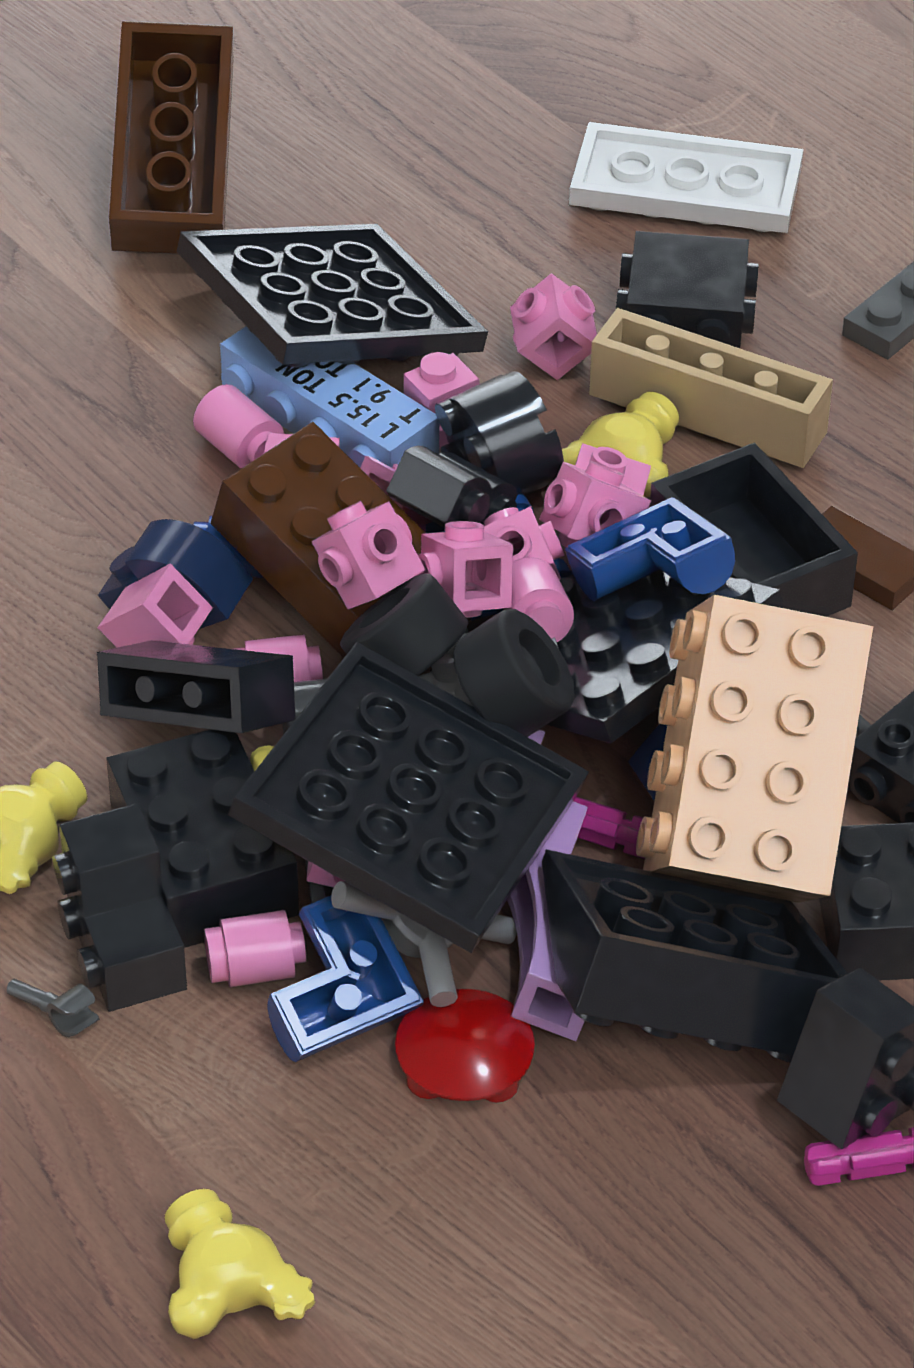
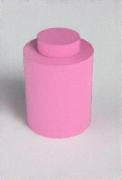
(234, 424)
(541, 596)

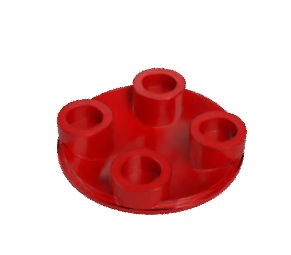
(465, 1048)

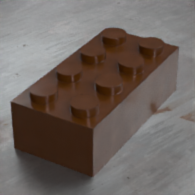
(170, 134)
(282, 505)

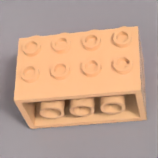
(755, 748)

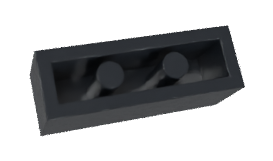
(196, 686)

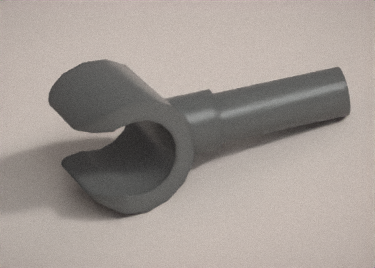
(67, 1012)

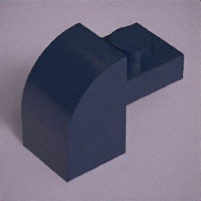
(194, 554)

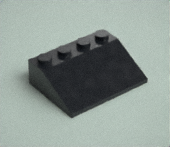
(682, 955)

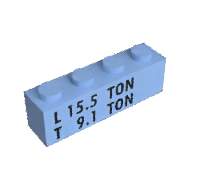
(335, 396)

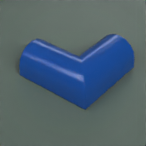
(653, 540)
(356, 993)

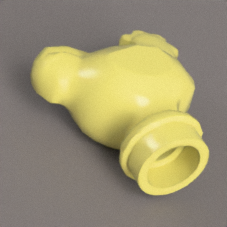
(635, 433)
(30, 820)
(227, 1267)

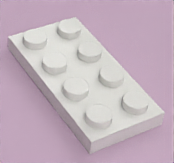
(686, 177)

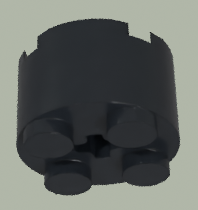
(501, 433)

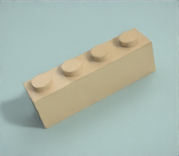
(712, 386)

